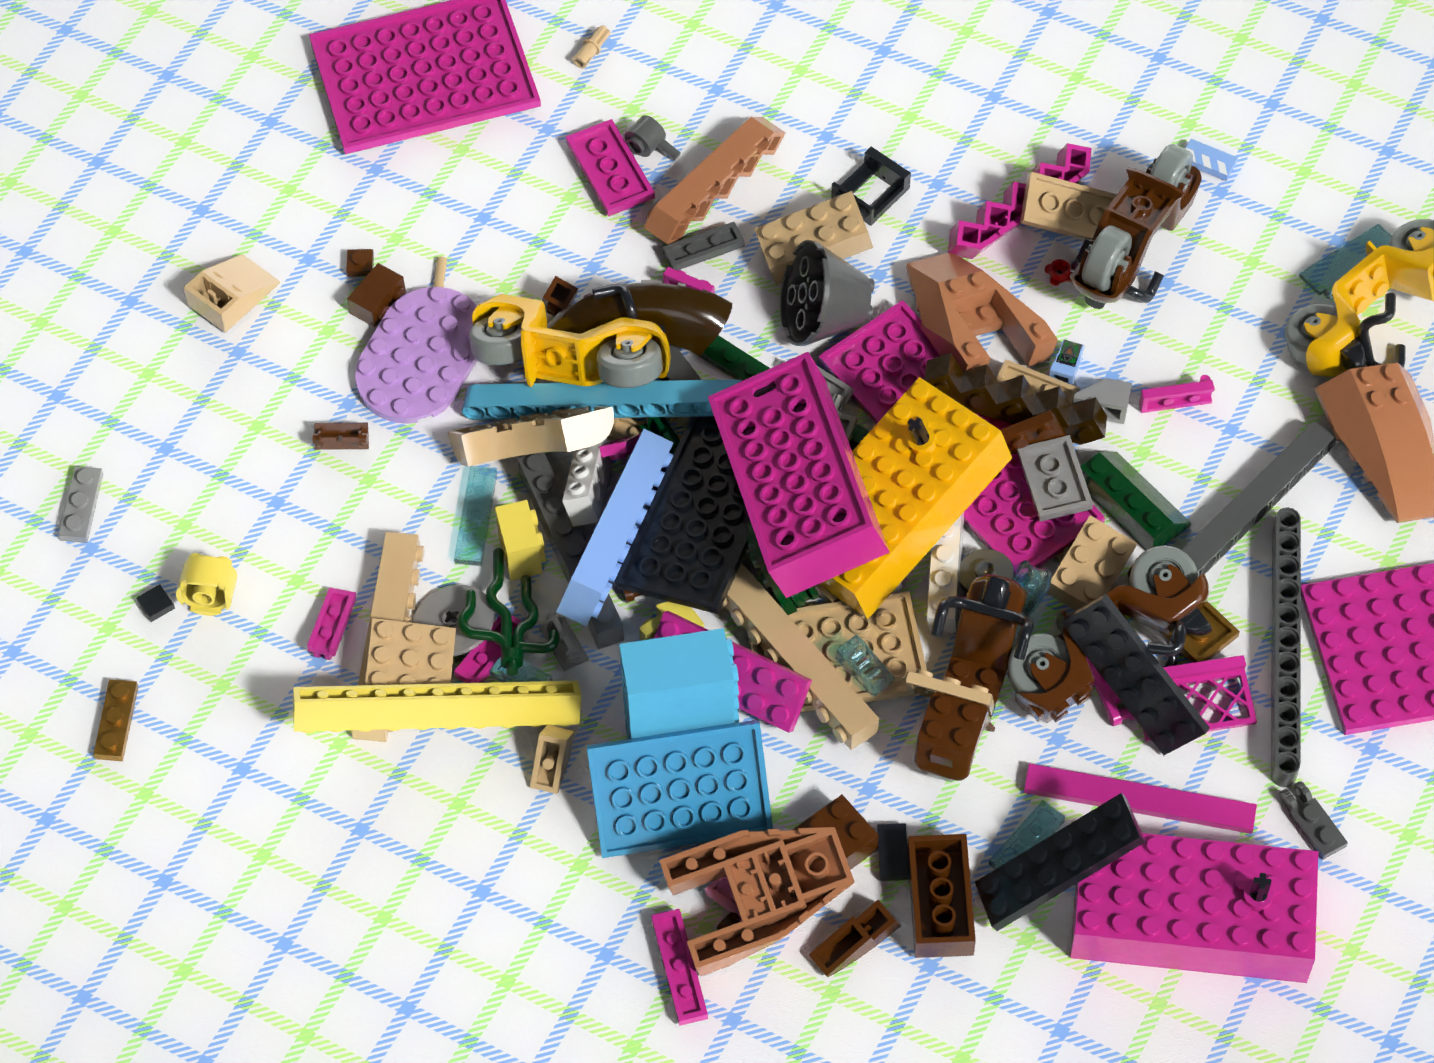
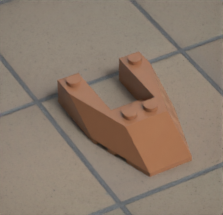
(965, 302)
(775, 880)

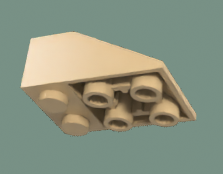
(229, 290)

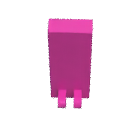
(1177, 396)
(331, 623)

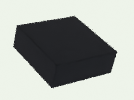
(155, 603)

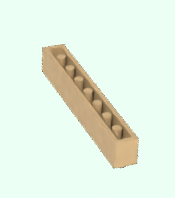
(393, 597)
(788, 646)

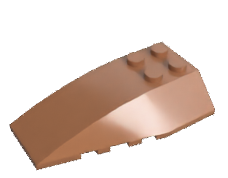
(1387, 433)

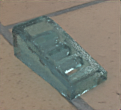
(863, 651)

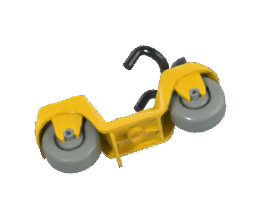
(1331, 336)
(617, 353)

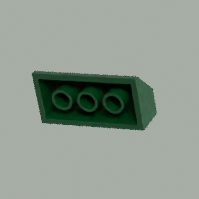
(1132, 500)

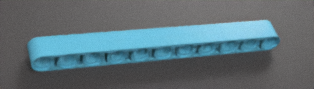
(654, 399)

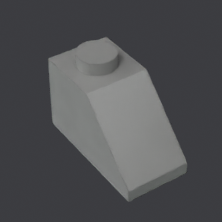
(1111, 395)

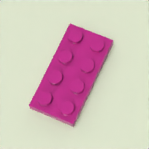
(610, 167)

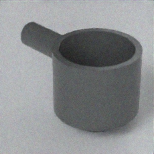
(646, 136)

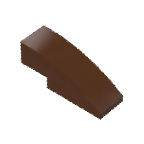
(854, 939)

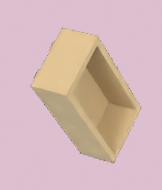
(831, 223)

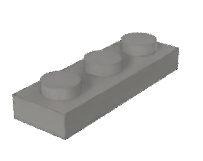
(81, 504)

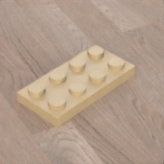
(1063, 206)

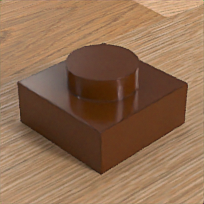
(359, 262)

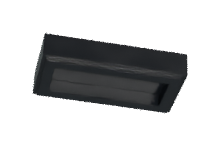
(892, 852)

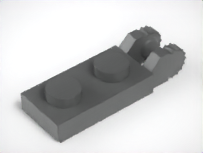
(1313, 821)

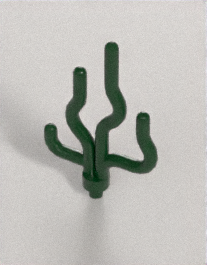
(511, 645)

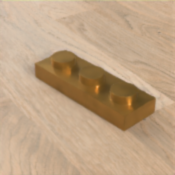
(115, 720)

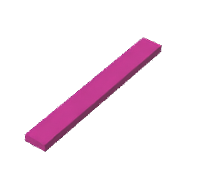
(1142, 798)

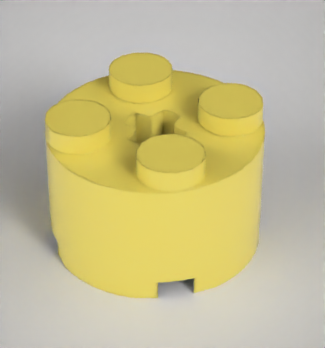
(207, 584)

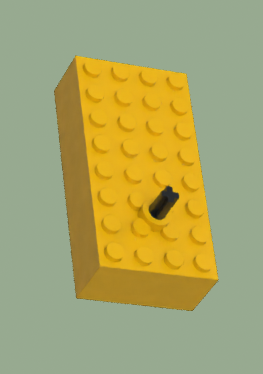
(920, 475)

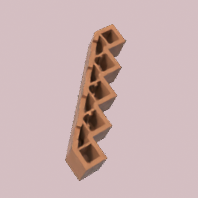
(713, 179)

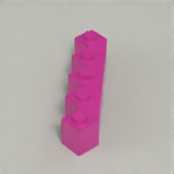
(998, 219)

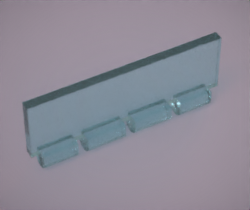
(1331, 268)

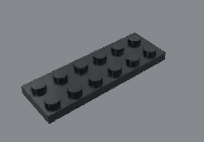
(1135, 675)
(1059, 862)

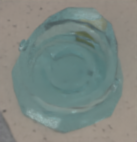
(1035, 582)

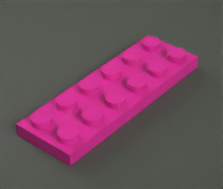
(763, 685)

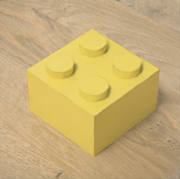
(520, 539)

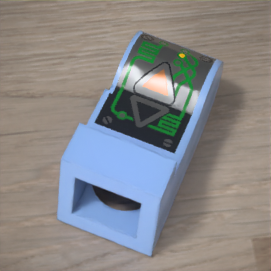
(1067, 361)

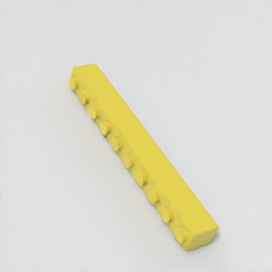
(436, 706)

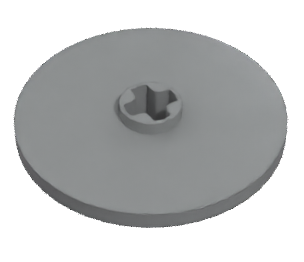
(447, 605)

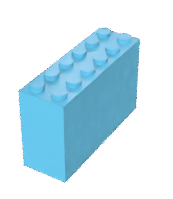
(679, 683)

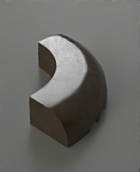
(689, 315)

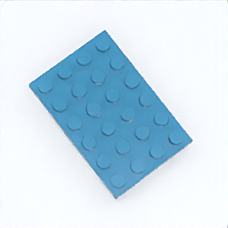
(679, 788)

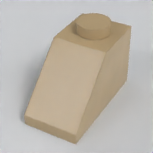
(551, 758)

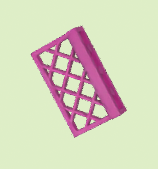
(1210, 672)

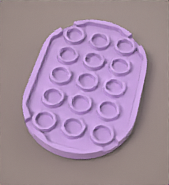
(417, 356)

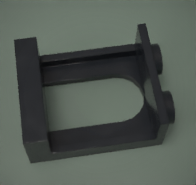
(884, 168)

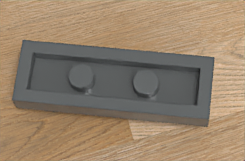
(703, 246)

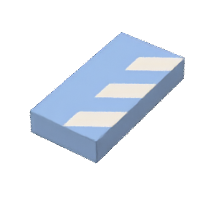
(1211, 159)

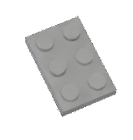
(1054, 478)

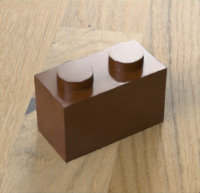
(376, 294)

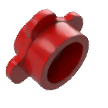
(1060, 266)

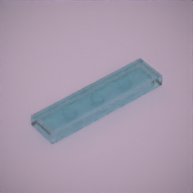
(475, 516)

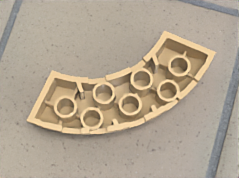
(531, 434)

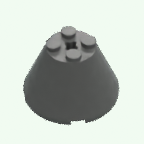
(822, 295)

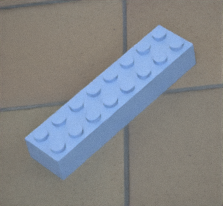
(616, 528)

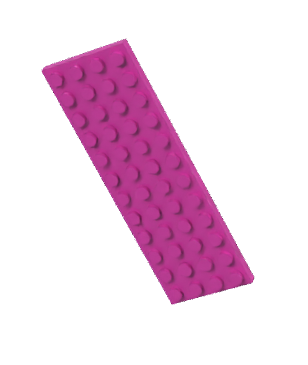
(881, 366)

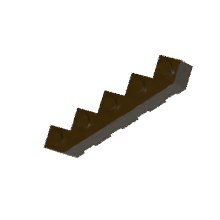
(1014, 399)

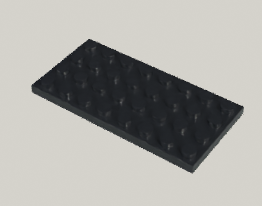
(692, 528)

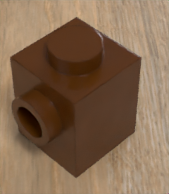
(559, 296)

